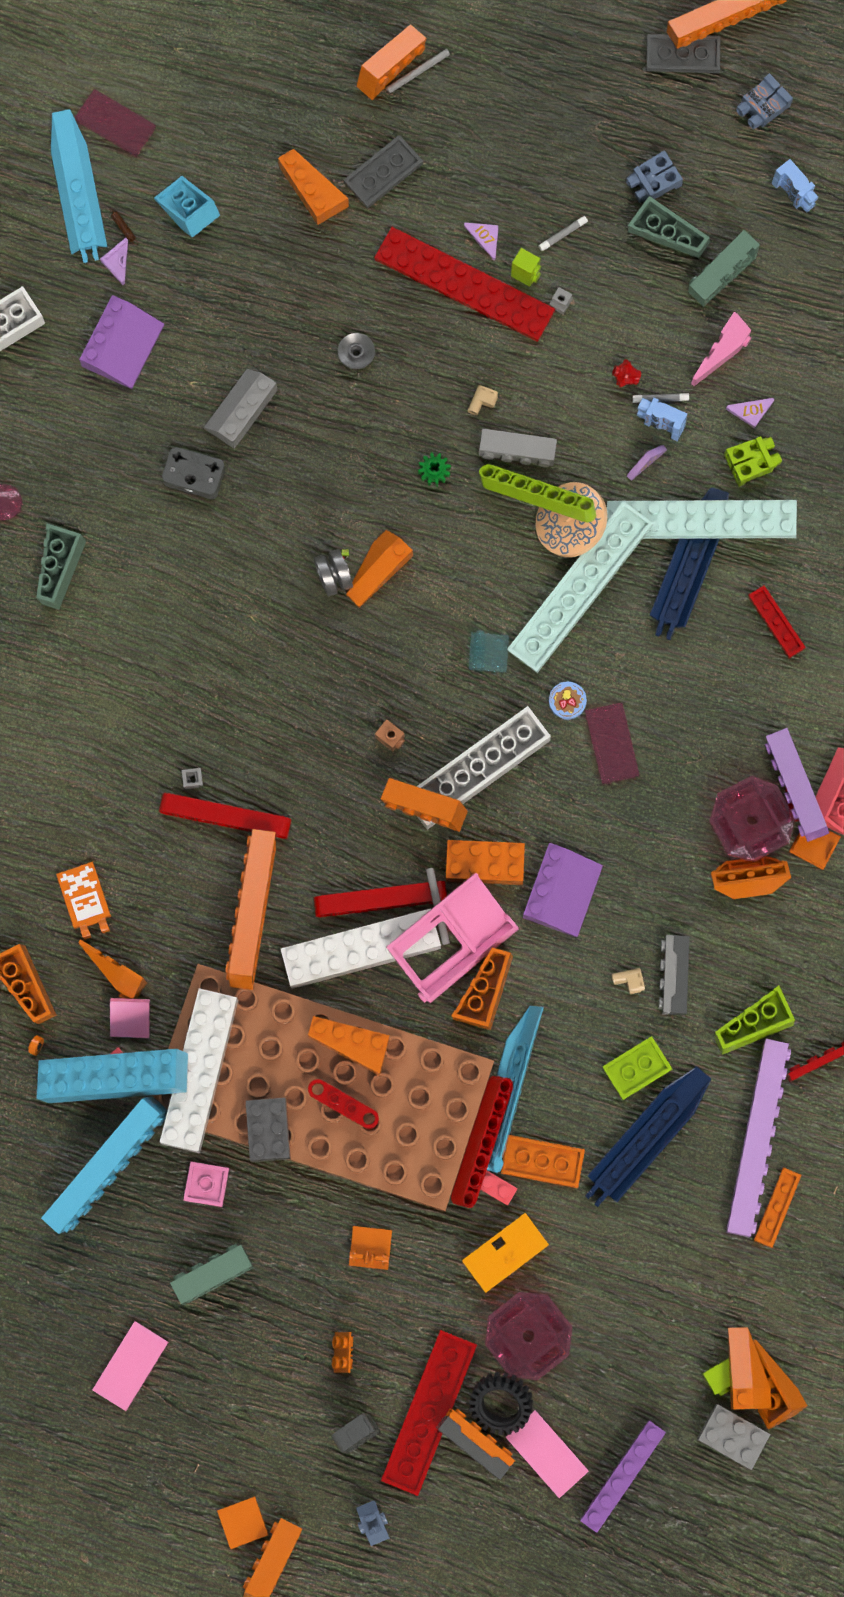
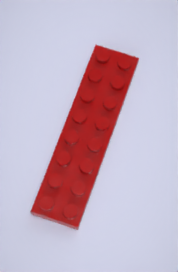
(431, 1402)

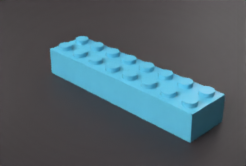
(112, 1076)
(105, 1165)

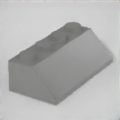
(241, 407)

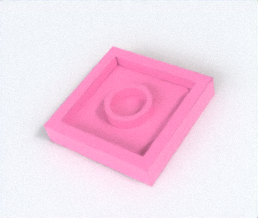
(129, 1018)
(206, 1184)

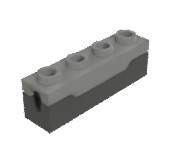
(675, 975)

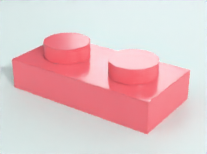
(498, 1188)

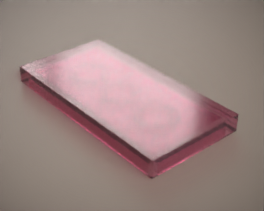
(115, 122)
(612, 743)

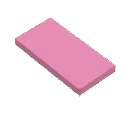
(130, 1366)
(547, 1454)

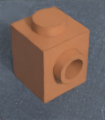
(390, 736)

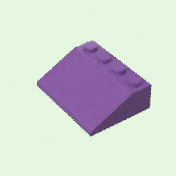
(121, 342)
(562, 890)

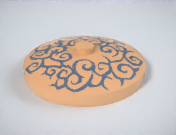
(567, 535)

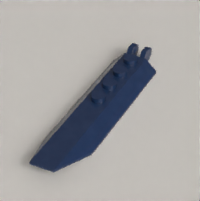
(684, 578)
(648, 1136)

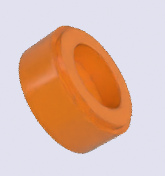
(35, 1045)

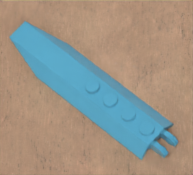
(76, 186)
(514, 1066)

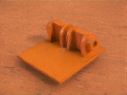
(370, 1247)
(342, 1346)

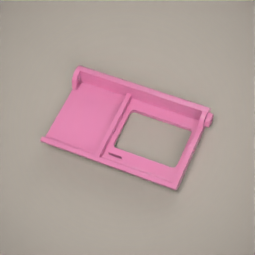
(473, 920)

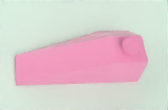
(732, 339)

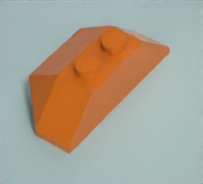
(750, 879)

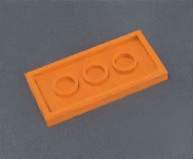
(543, 1161)

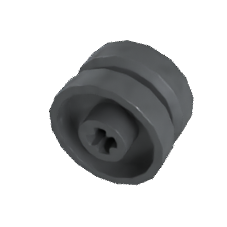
(334, 572)

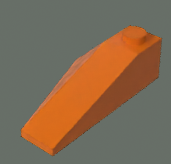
(382, 561)
(122, 978)
(747, 1377)
(785, 1396)

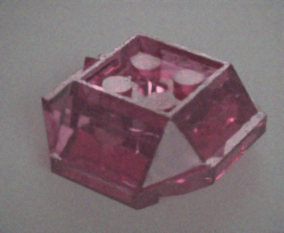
(752, 799)
(550, 1331)

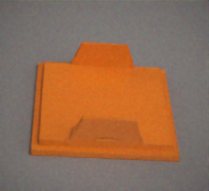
(817, 850)

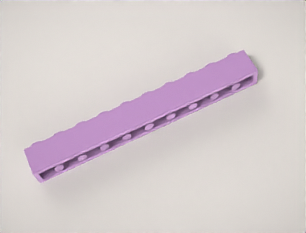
(757, 1138)

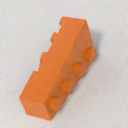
(390, 61)
(313, 189)
(484, 994)

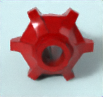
(626, 374)

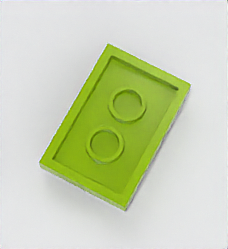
(637, 1068)

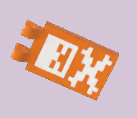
(84, 898)

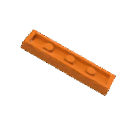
(777, 1207)

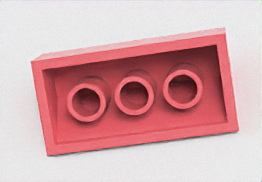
(831, 794)

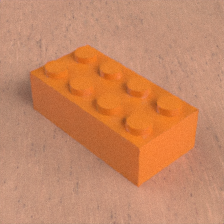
(490, 860)

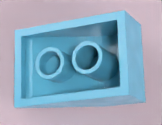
(187, 206)

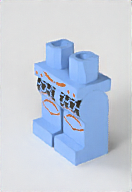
(796, 185)
(662, 417)

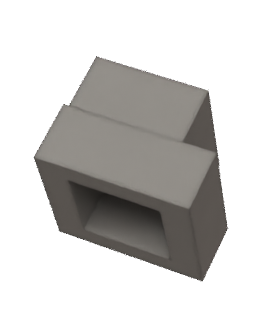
(561, 306)
(188, 773)

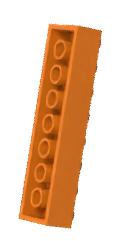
(251, 909)

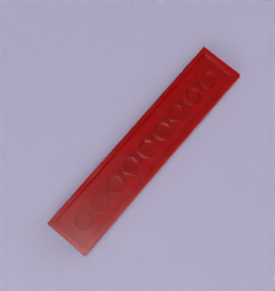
(464, 284)

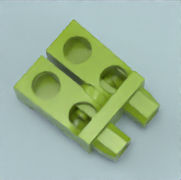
(751, 459)

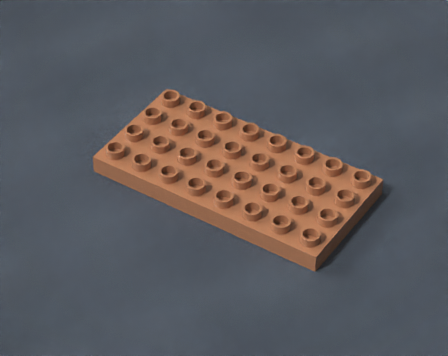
(422, 1097)

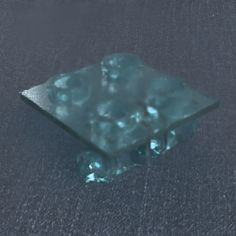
(488, 652)

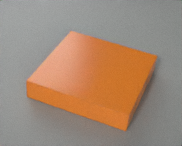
(242, 1522)

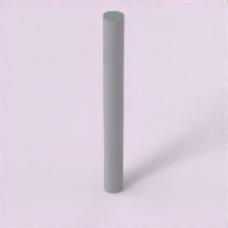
(417, 71)
(436, 899)

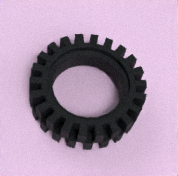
(502, 1424)

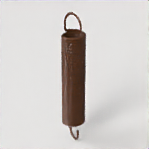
(123, 226)

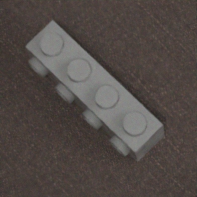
(517, 447)

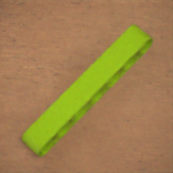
(537, 493)

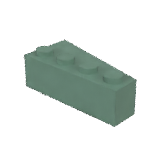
(666, 228)
(724, 268)
(58, 564)

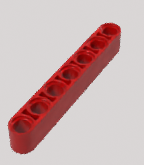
(223, 815)
(376, 899)
(482, 1141)

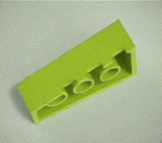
(756, 1022)

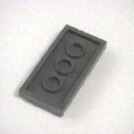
(697, 57)
(383, 171)

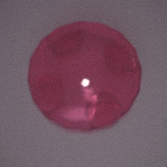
(9, 502)

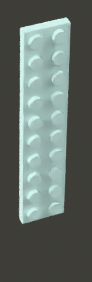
(716, 518)
(580, 588)

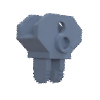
(372, 1523)

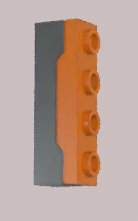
(475, 1444)

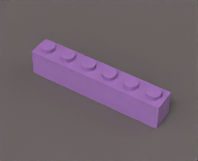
(797, 785)
(622, 1476)

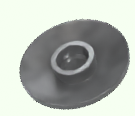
(352, 343)

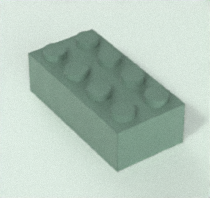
(212, 1274)

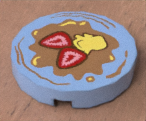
(567, 700)

